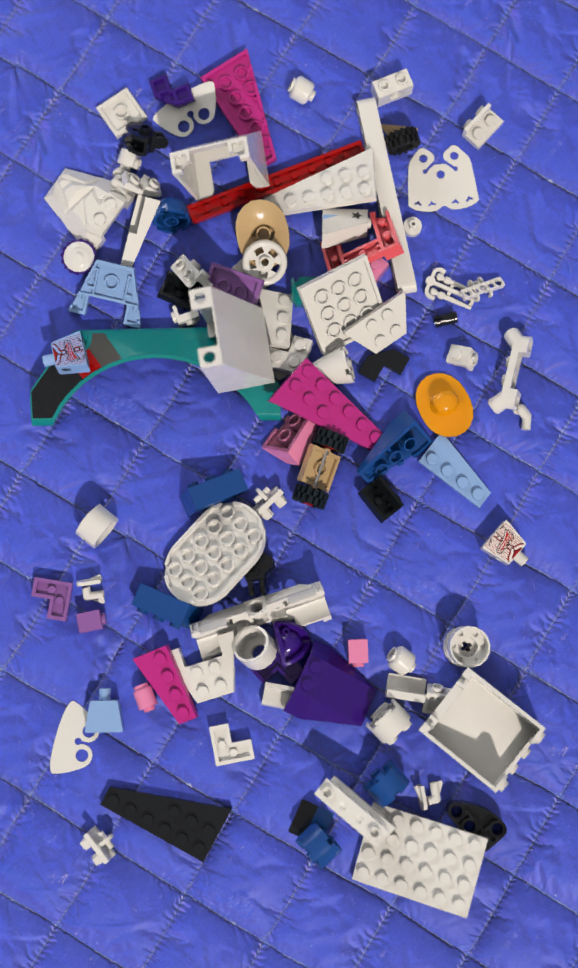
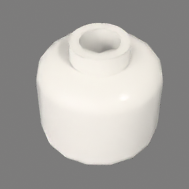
(301, 90)
(401, 660)

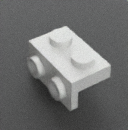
(190, 272)

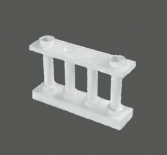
(355, 810)

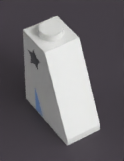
(344, 226)

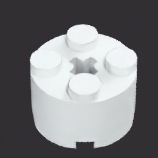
(389, 722)

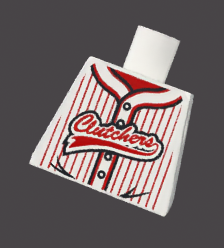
(505, 545)

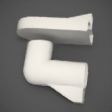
(117, 181)
(97, 596)
(435, 788)

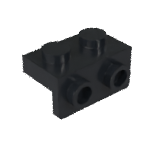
(176, 291)
(380, 499)

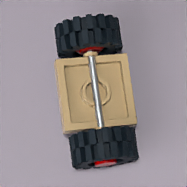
(319, 468)

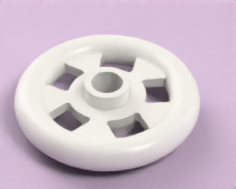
(280, 259)

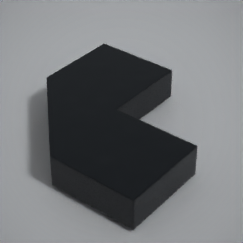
(389, 359)

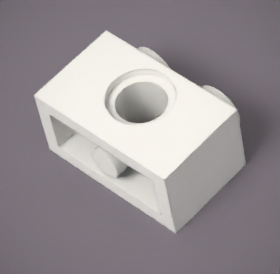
(392, 87)

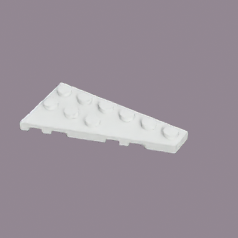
(338, 186)

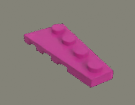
(165, 678)

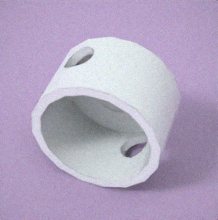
(96, 526)
(247, 641)

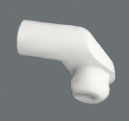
(526, 416)

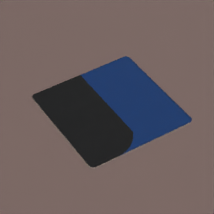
(307, 814)

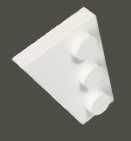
(278, 317)

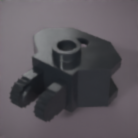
(143, 139)
(259, 573)

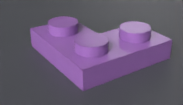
(59, 595)

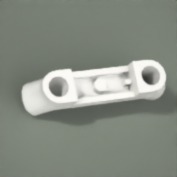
(509, 396)

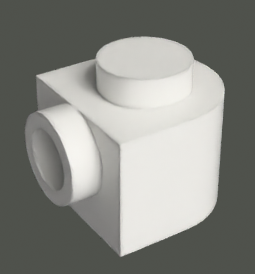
(129, 160)

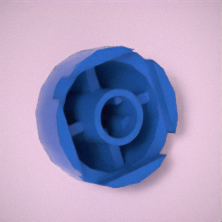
(171, 215)

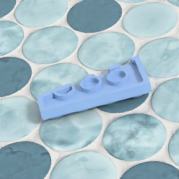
(452, 469)

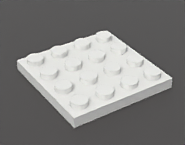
(338, 301)

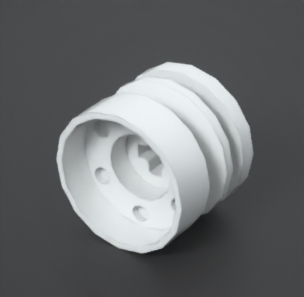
(476, 651)

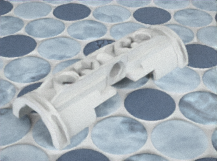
(298, 603)

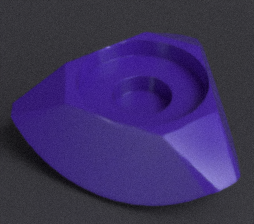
(291, 641)

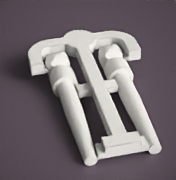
(430, 281)

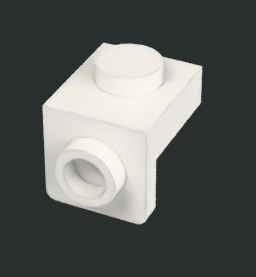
(190, 318)
(462, 357)

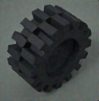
(402, 140)

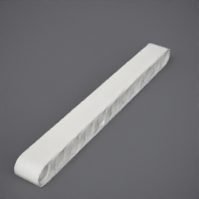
(385, 190)

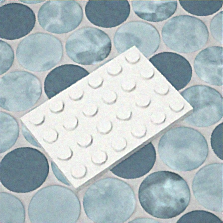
(423, 862)

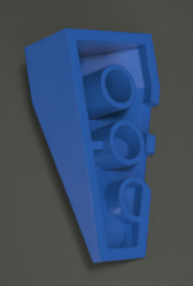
(397, 443)

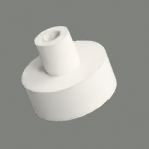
(412, 226)

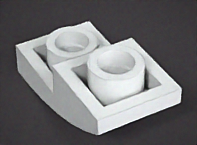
(144, 186)

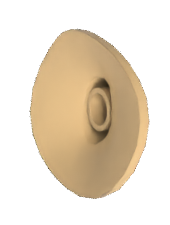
(260, 221)

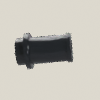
(445, 319)

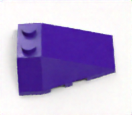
(330, 690)

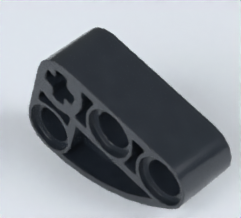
(482, 820)

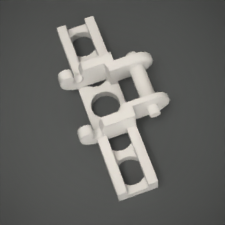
(482, 287)

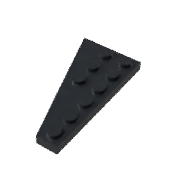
(175, 820)

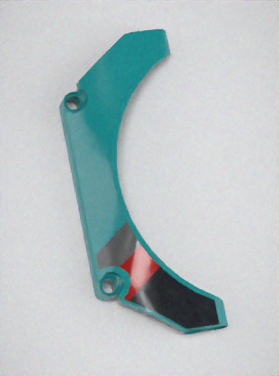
(116, 346)

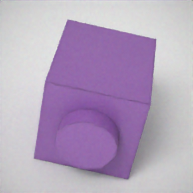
(91, 621)

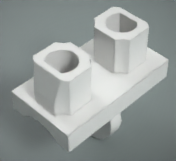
(265, 499)
(101, 845)

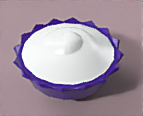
(78, 256)

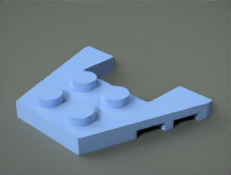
(110, 283)

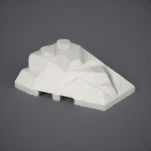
(87, 204)

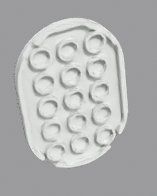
(215, 553)

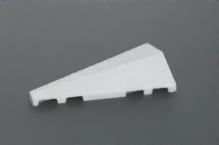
(141, 220)

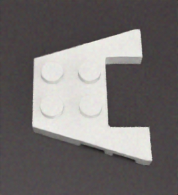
(213, 676)

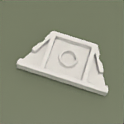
(380, 325)

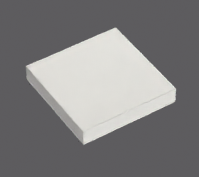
(120, 111)

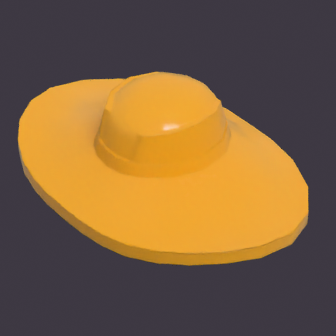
(444, 405)

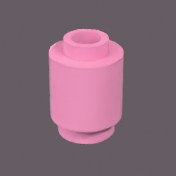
(145, 697)

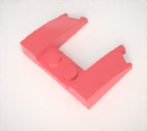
(386, 244)

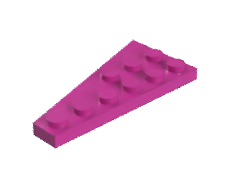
(240, 99)
(322, 403)

